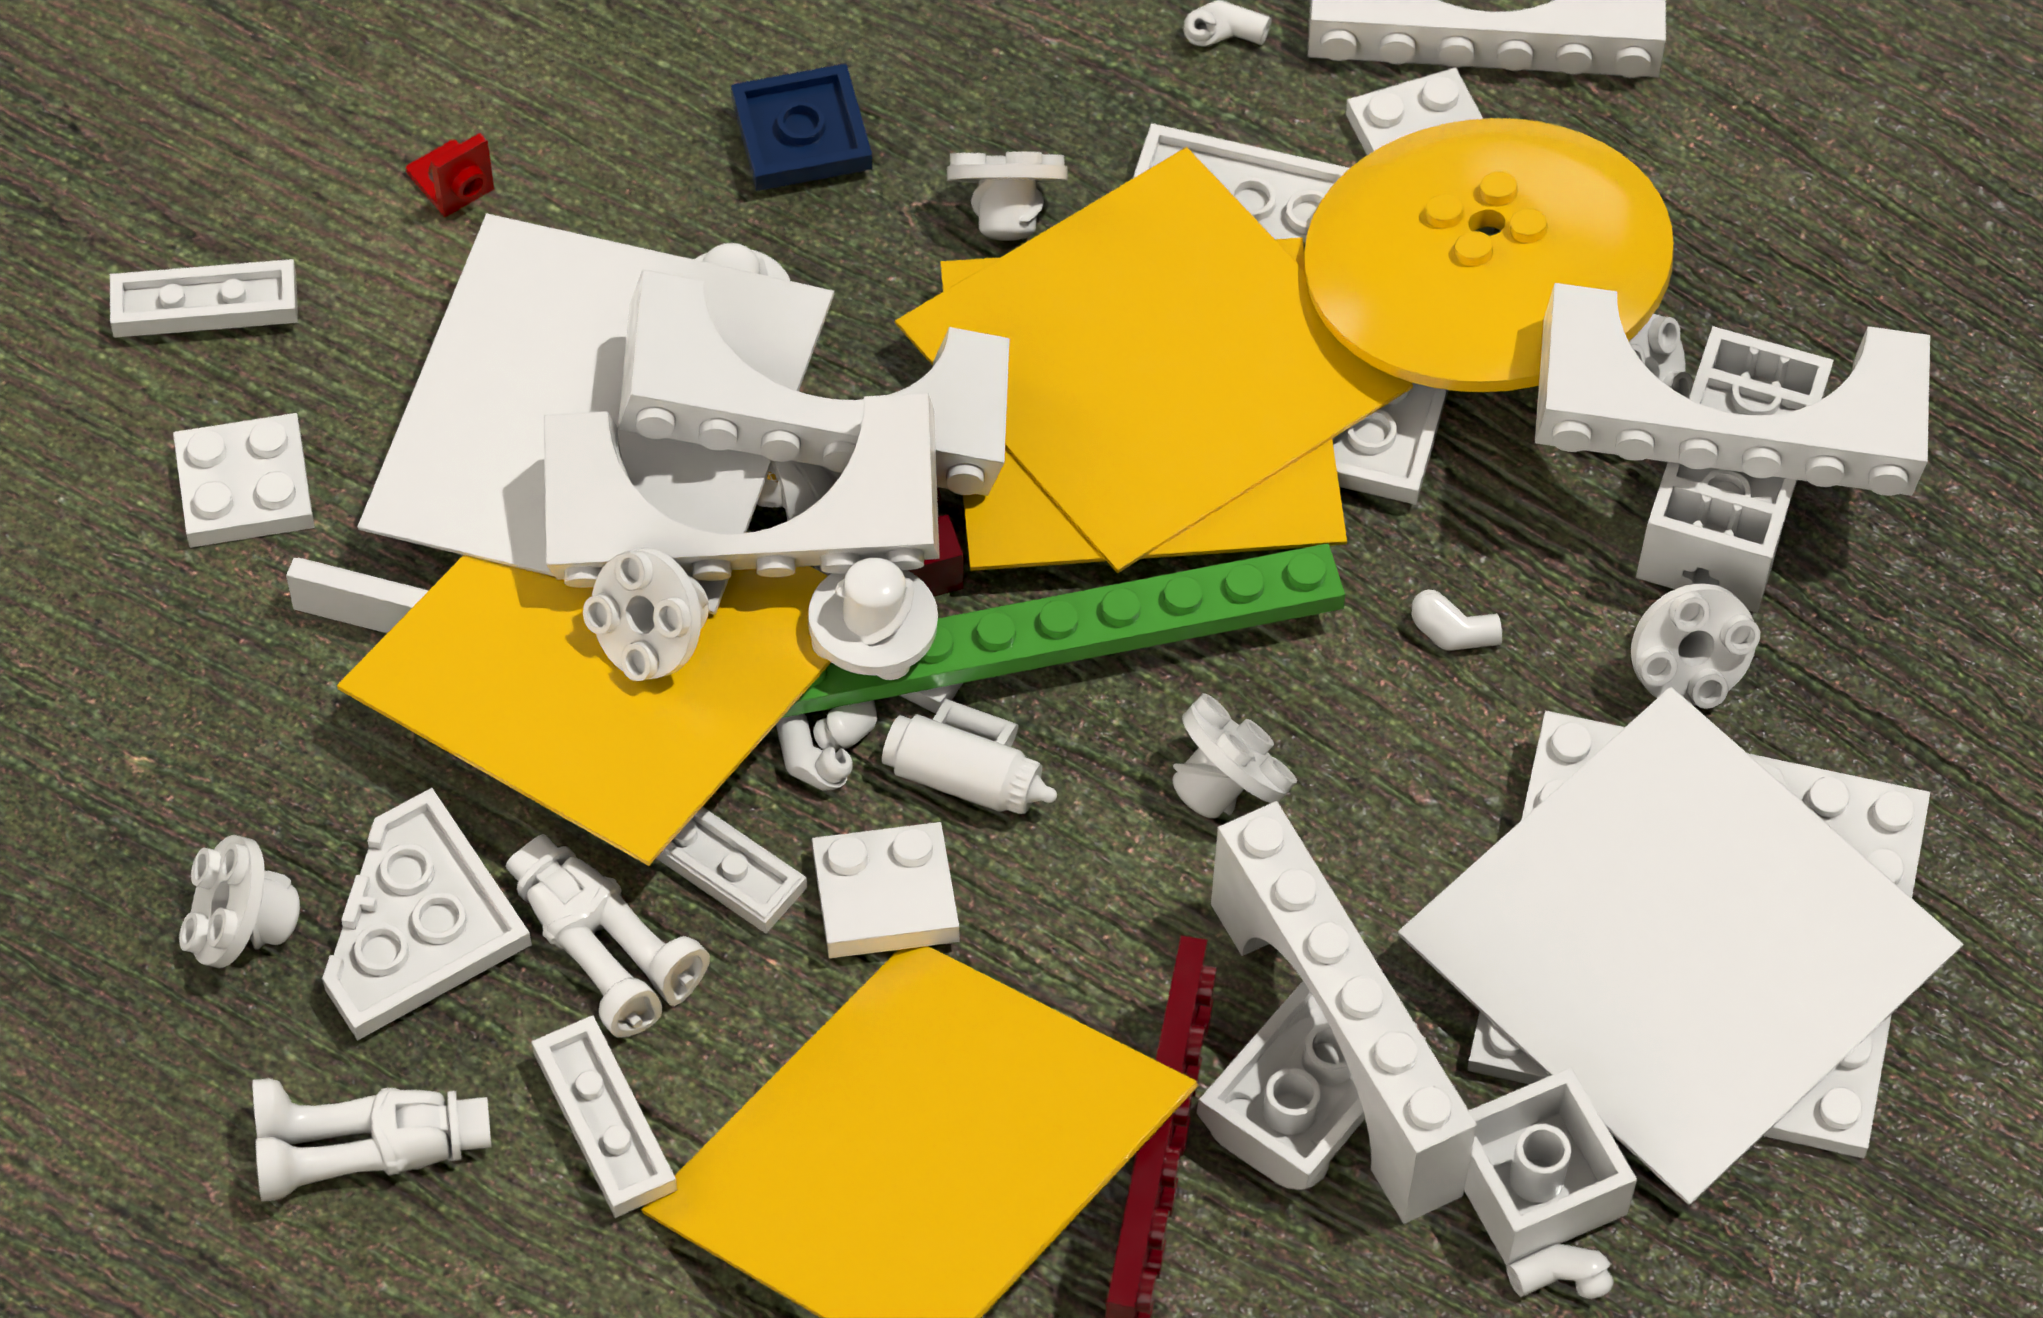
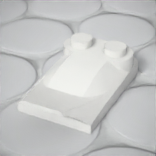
(1286, 1097)

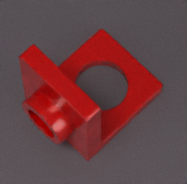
(459, 173)

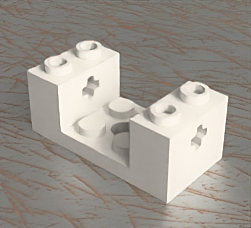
(1719, 521)

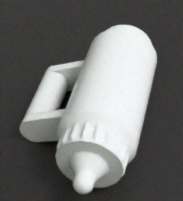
(967, 758)

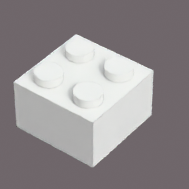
(1545, 1167)

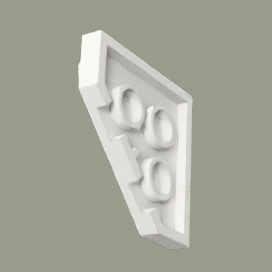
(417, 918)

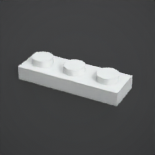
(203, 298)
(604, 1116)

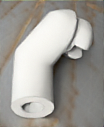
(1224, 20)
(1450, 627)
(845, 725)
(810, 764)
(1562, 1262)

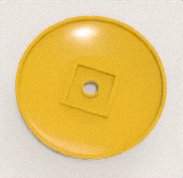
(1462, 310)

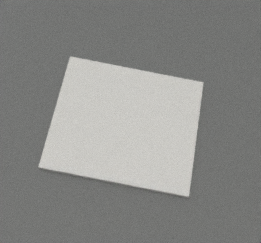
(544, 334)
(1680, 942)

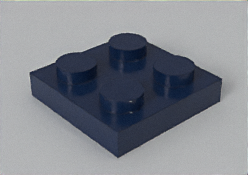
(801, 127)

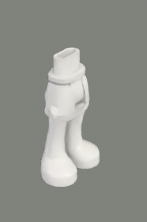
(578, 902)
(406, 1130)

